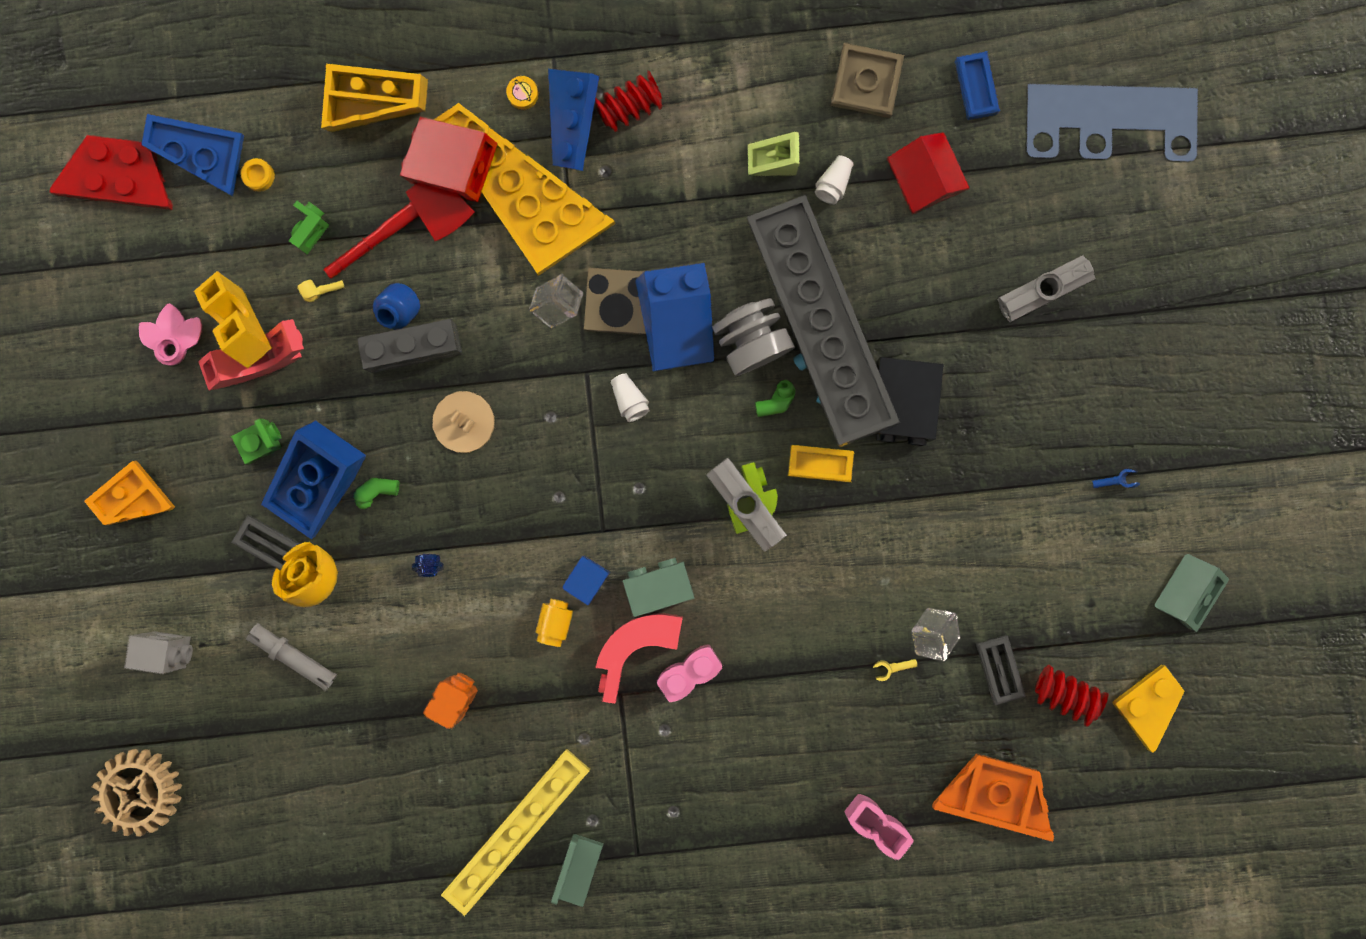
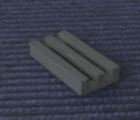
(243, 530)
(1007, 695)

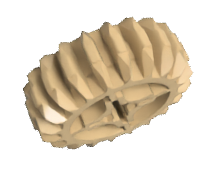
(113, 784)

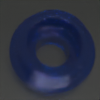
(427, 565)

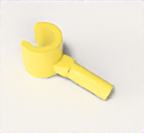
(311, 292)
(894, 667)

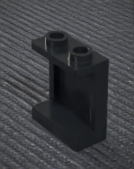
(915, 395)

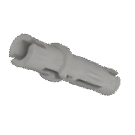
(290, 656)

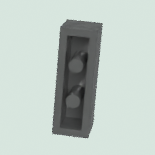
(409, 346)

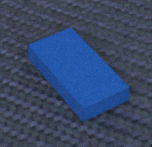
(977, 85)

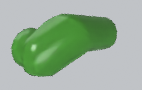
(370, 489)

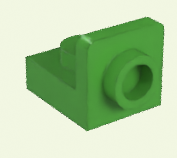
(308, 232)
(257, 441)

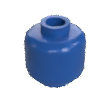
(396, 306)

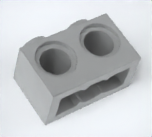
(158, 652)

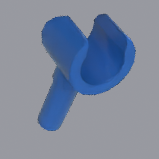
(1116, 480)

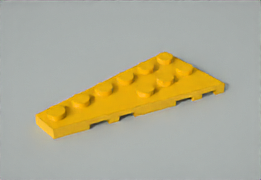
(532, 202)

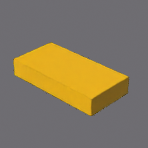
(820, 463)

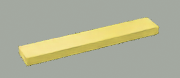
(515, 832)

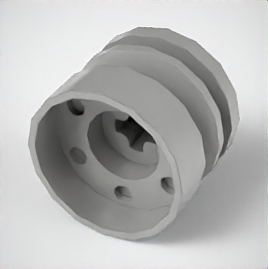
(752, 336)

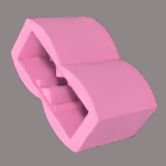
(680, 678)
(873, 824)

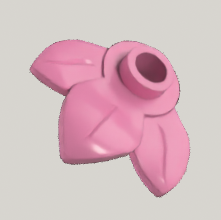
(168, 331)

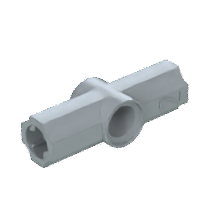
(1062, 280)
(759, 522)

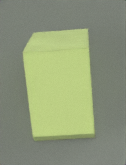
(774, 156)

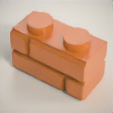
(451, 700)

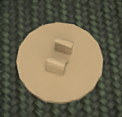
(463, 422)

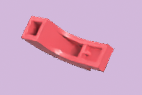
(223, 371)
(642, 631)

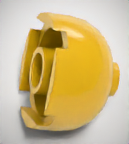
(306, 576)

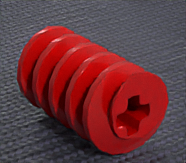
(629, 102)
(1070, 695)

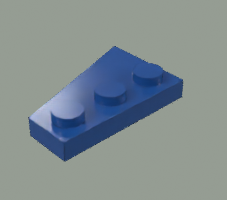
(571, 114)
(199, 149)

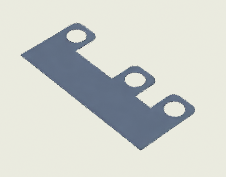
(1108, 108)

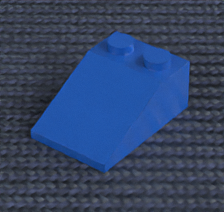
(677, 316)
(312, 478)

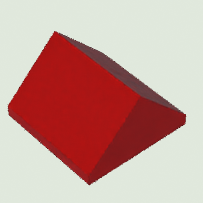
(927, 172)

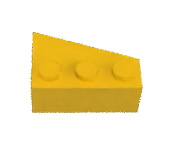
(369, 95)

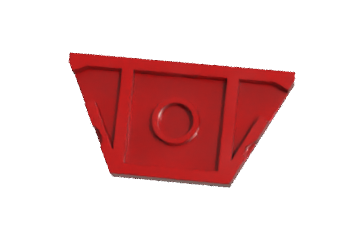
(113, 173)

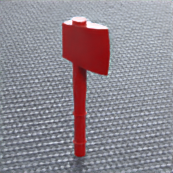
(438, 208)

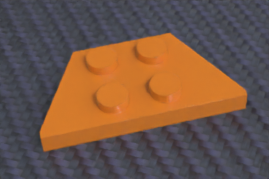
(998, 796)

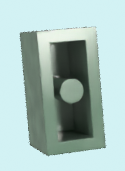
(658, 587)

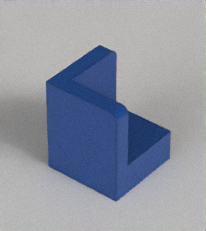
(586, 580)

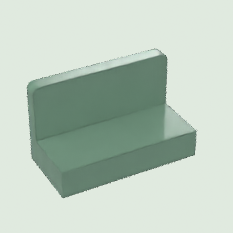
(1192, 591)
(577, 870)

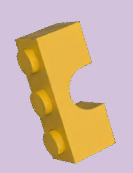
(238, 328)

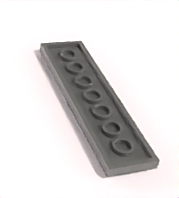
(823, 321)

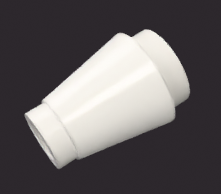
(834, 181)
(629, 398)

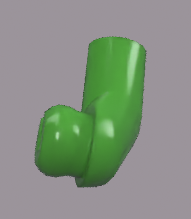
(779, 402)

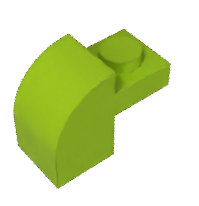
(755, 479)

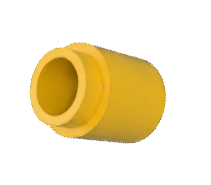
(553, 622)

